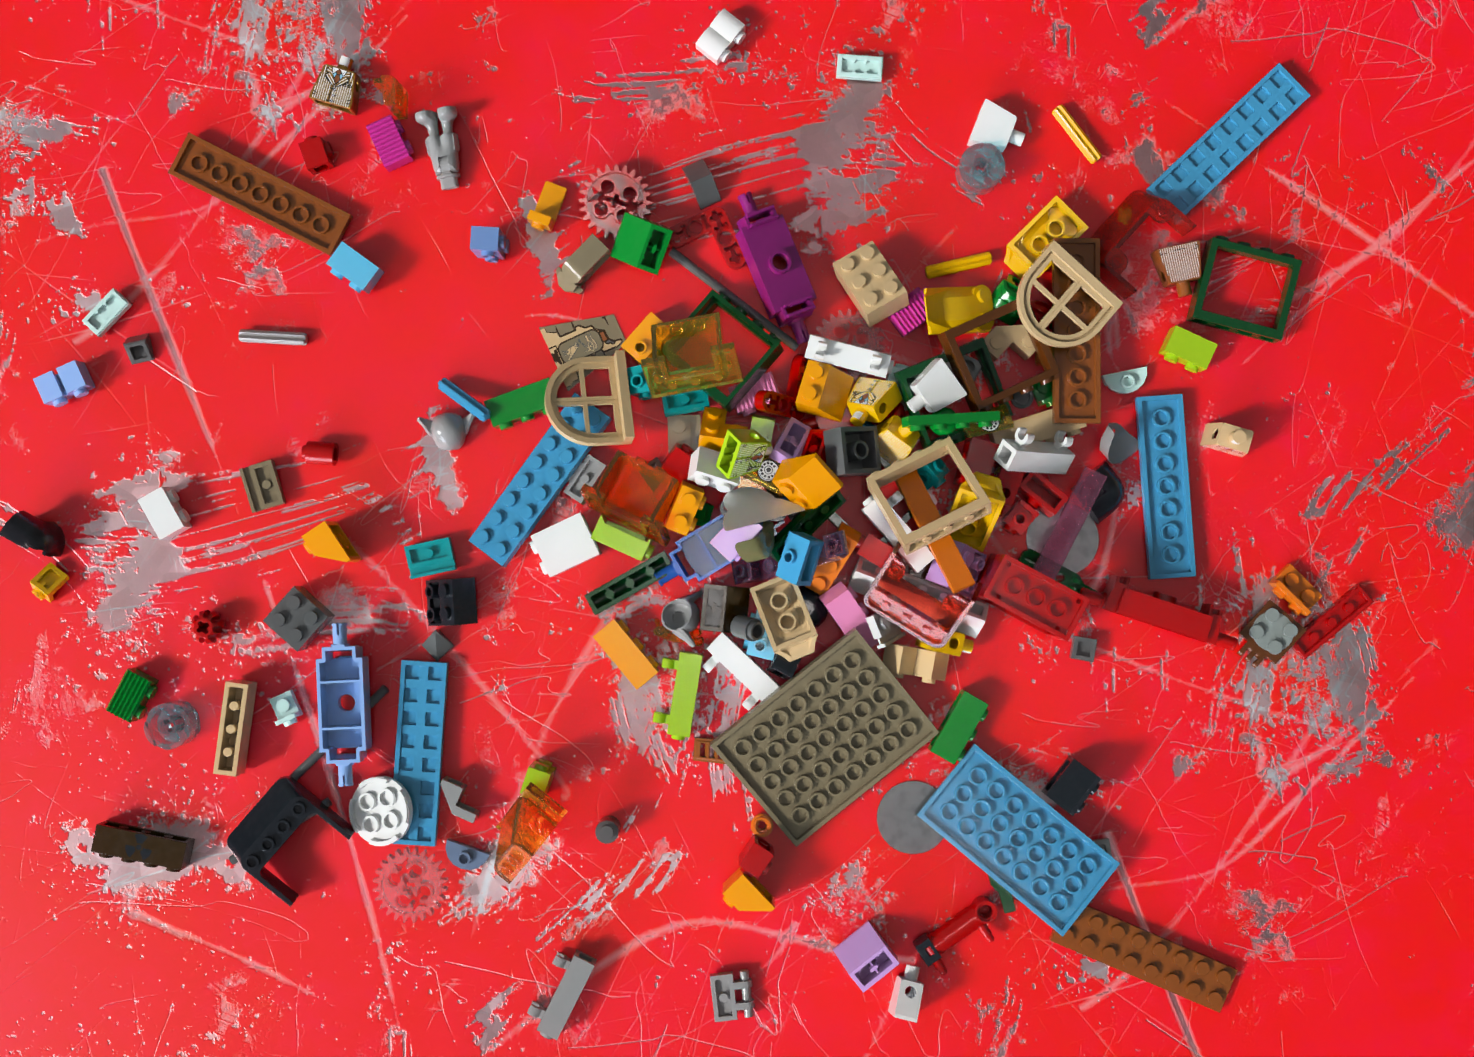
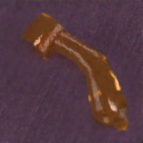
(662, 632)

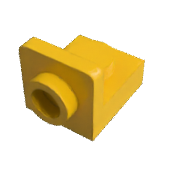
(48, 582)

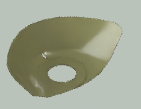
(758, 547)

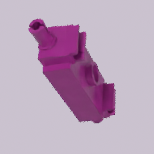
(776, 287)

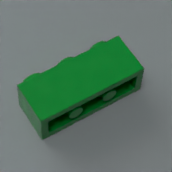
(517, 405)
(958, 727)

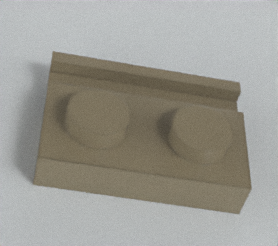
(684, 430)
(262, 486)

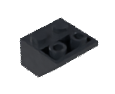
(451, 601)
(1072, 786)

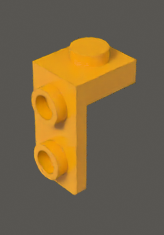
(547, 207)

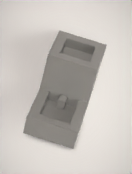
(453, 792)

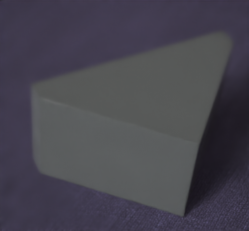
(702, 184)

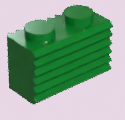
(132, 695)

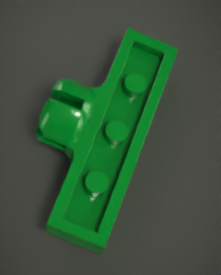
(947, 420)

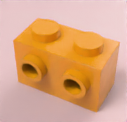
(639, 342)
(684, 508)

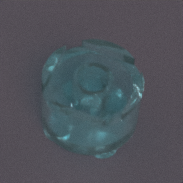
(986, 157)
(159, 720)

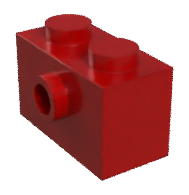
(1042, 494)

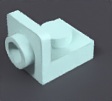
(286, 708)

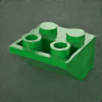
(641, 243)

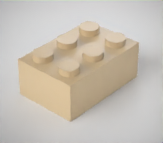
(871, 283)

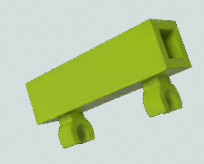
(684, 694)

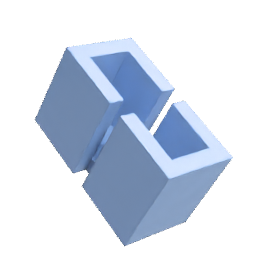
(71, 381)

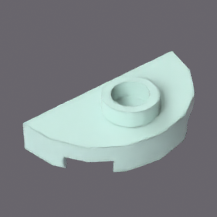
(1125, 381)

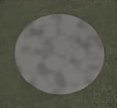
(1083, 548)
(899, 821)

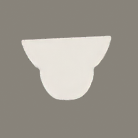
(752, 506)

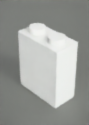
(564, 545)

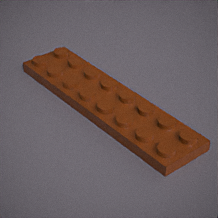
(260, 194)
(1078, 385)
(1149, 957)

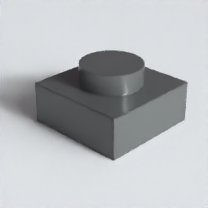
(1083, 648)

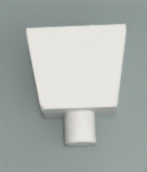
(995, 127)
(935, 388)
(907, 1005)

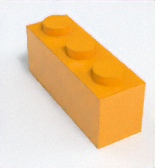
(627, 653)

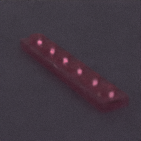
(1070, 522)

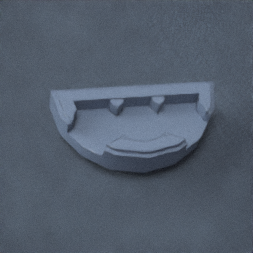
(465, 856)

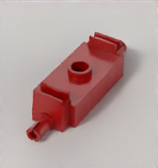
(1161, 612)

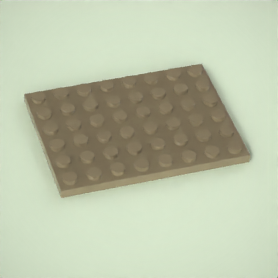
(824, 737)

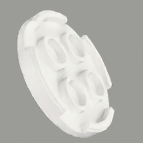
(381, 810)

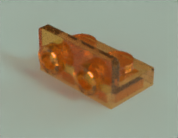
(394, 95)

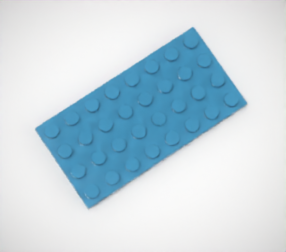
(1018, 839)

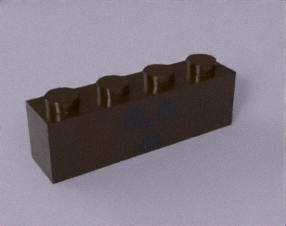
(142, 845)

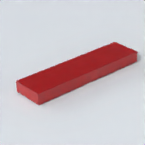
(1332, 621)

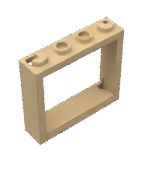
(944, 525)

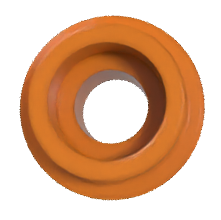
(758, 831)

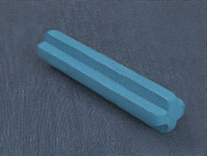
(464, 399)

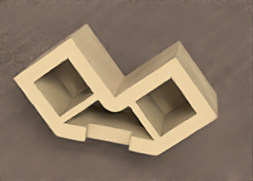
(1009, 336)
(916, 661)

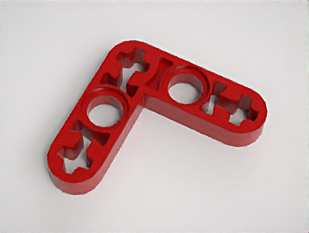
(708, 227)
(797, 368)

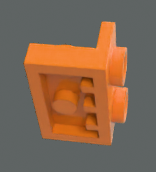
(1295, 590)

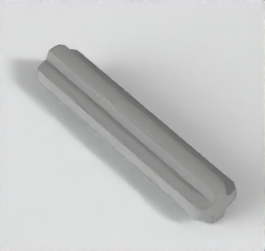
(273, 337)

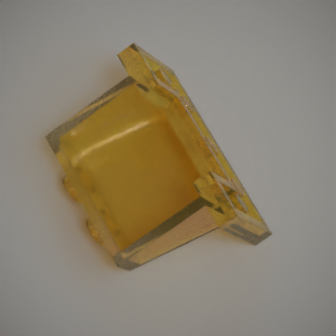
(690, 356)

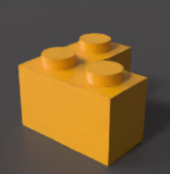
(714, 428)

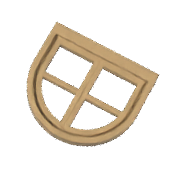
(1082, 279)
(620, 400)

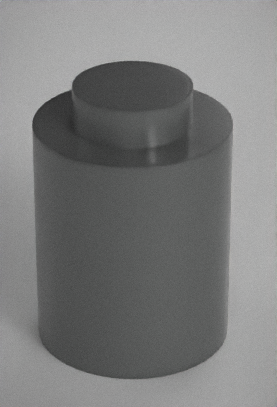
(607, 829)

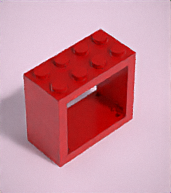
(1031, 596)

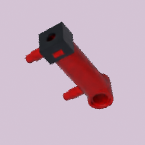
(954, 930)

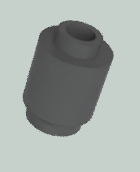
(747, 628)

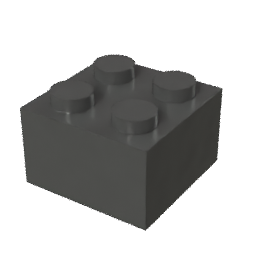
(852, 450)
(299, 618)

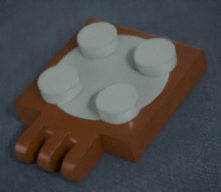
(1269, 634)

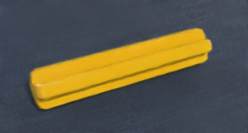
(1076, 134)
(958, 265)

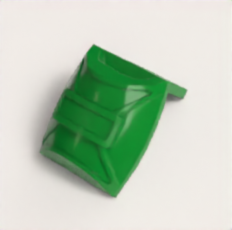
(1006, 293)

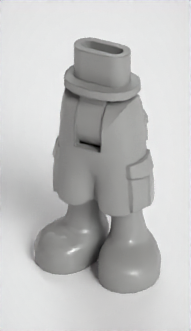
(444, 148)

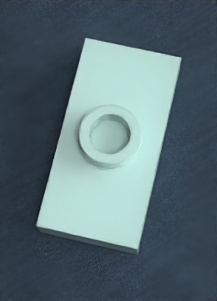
(859, 67)
(106, 312)

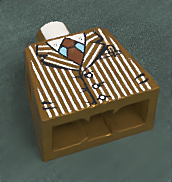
(337, 87)

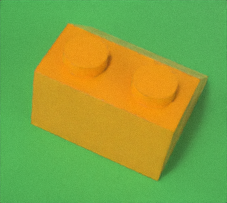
(824, 391)
(806, 480)
(330, 542)
(746, 893)

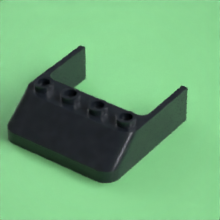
(272, 824)

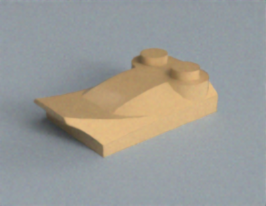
(785, 618)

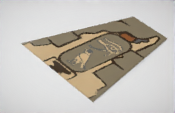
(582, 339)

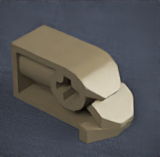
(582, 265)

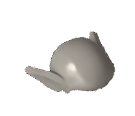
(447, 429)
(682, 617)

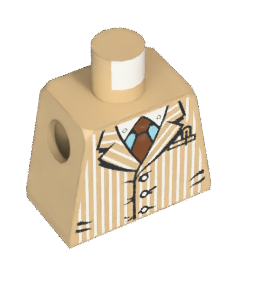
(1229, 439)

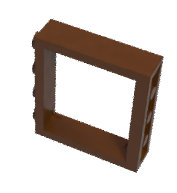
(962, 372)

